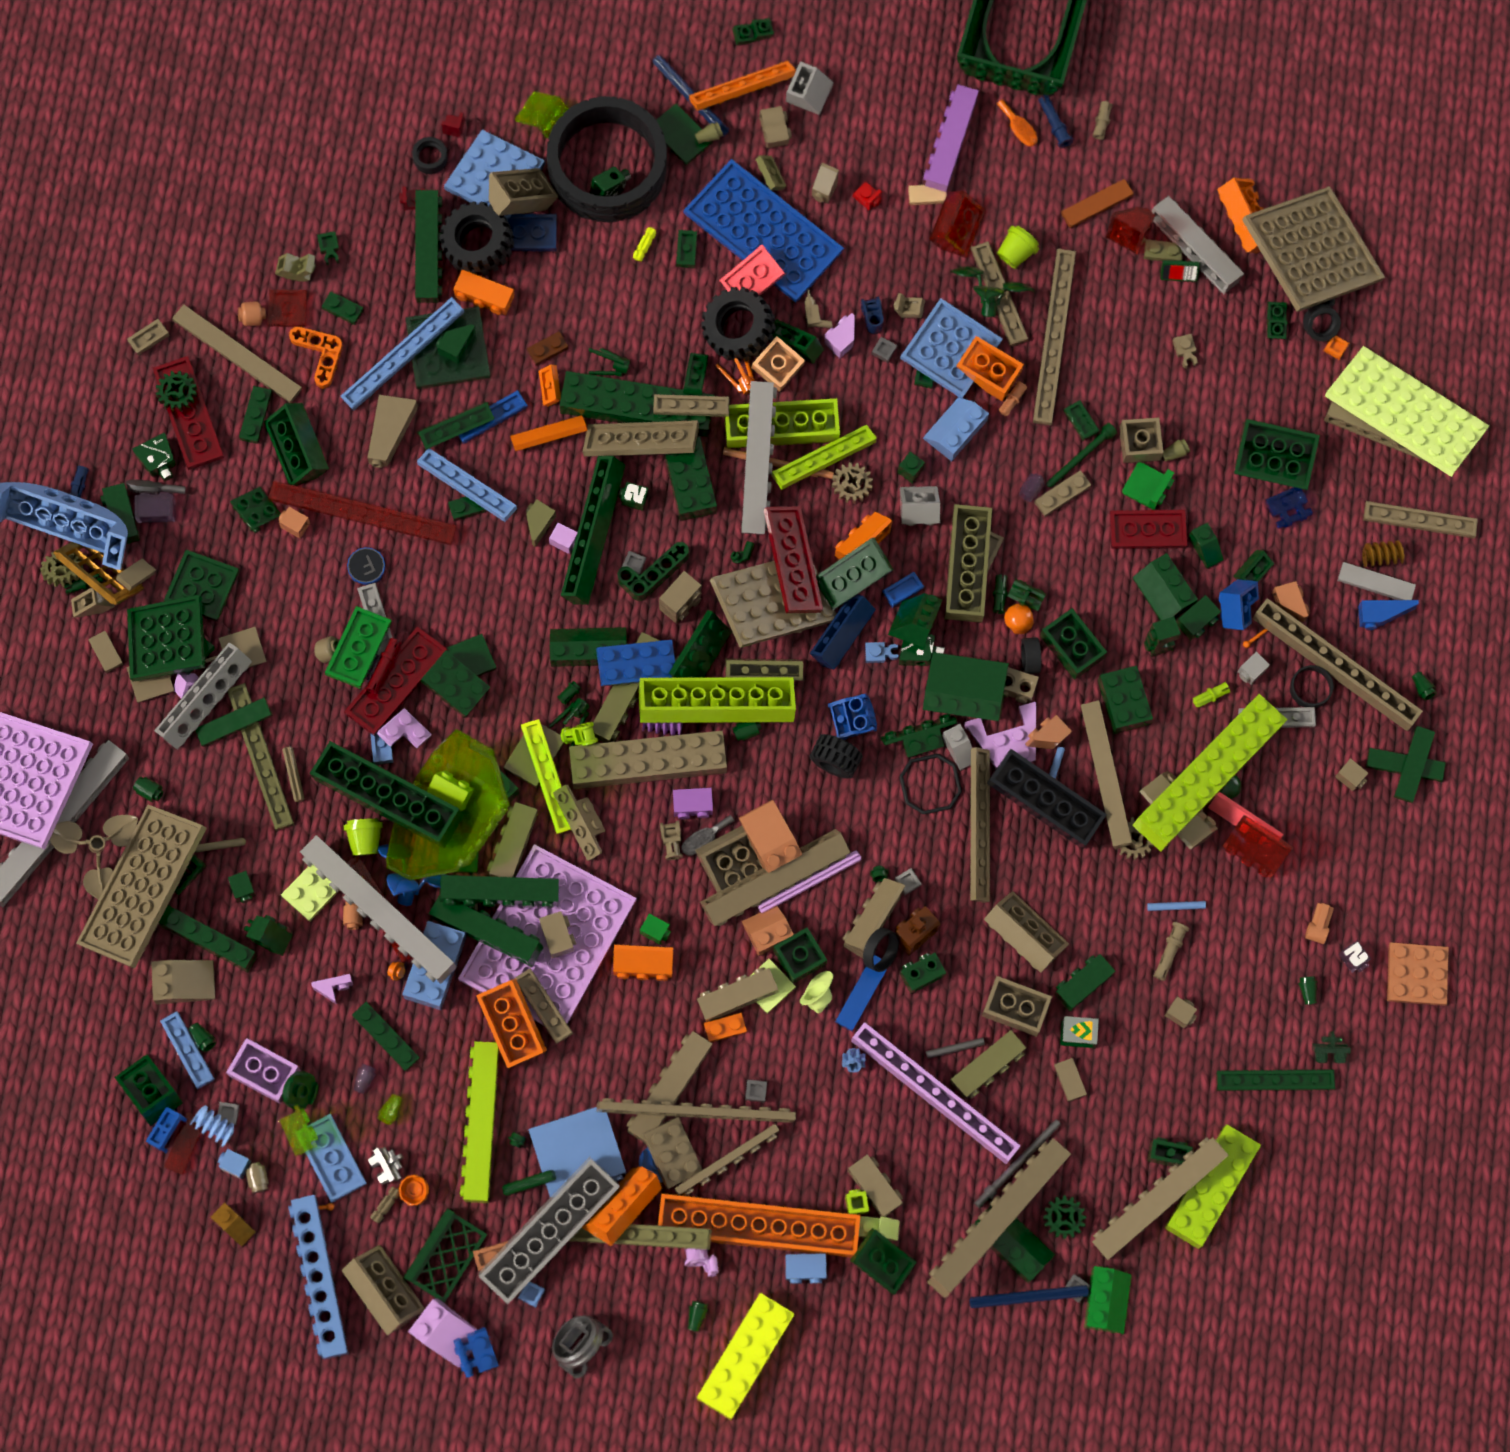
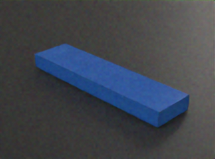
(501, 411)
(860, 997)

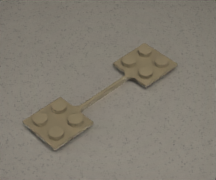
(245, 640)

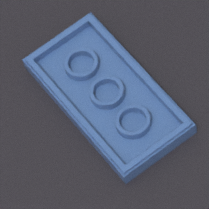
(334, 1161)

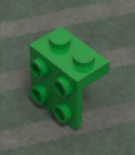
(1148, 485)

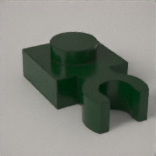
(328, 246)

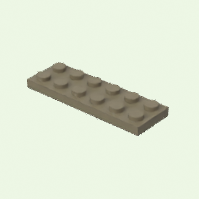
(640, 438)

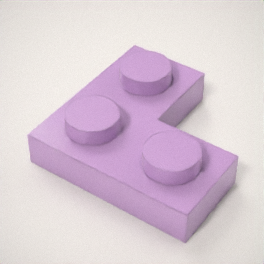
(404, 725)

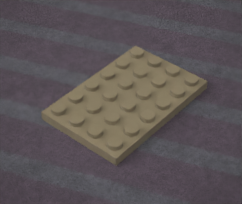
(756, 605)

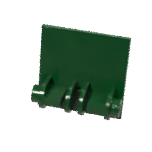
(255, 509)

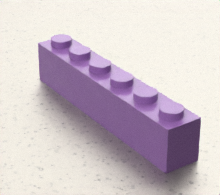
(951, 138)

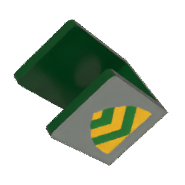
(1079, 1032)

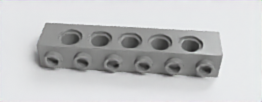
(194, 701)

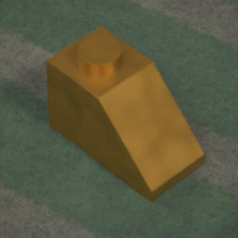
(233, 1224)

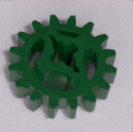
(182, 384)
(1057, 1211)

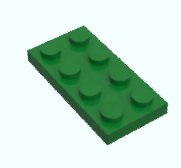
(358, 647)

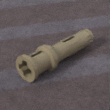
(1173, 942)

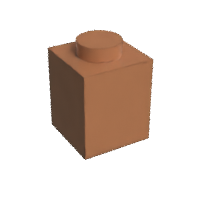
(294, 522)

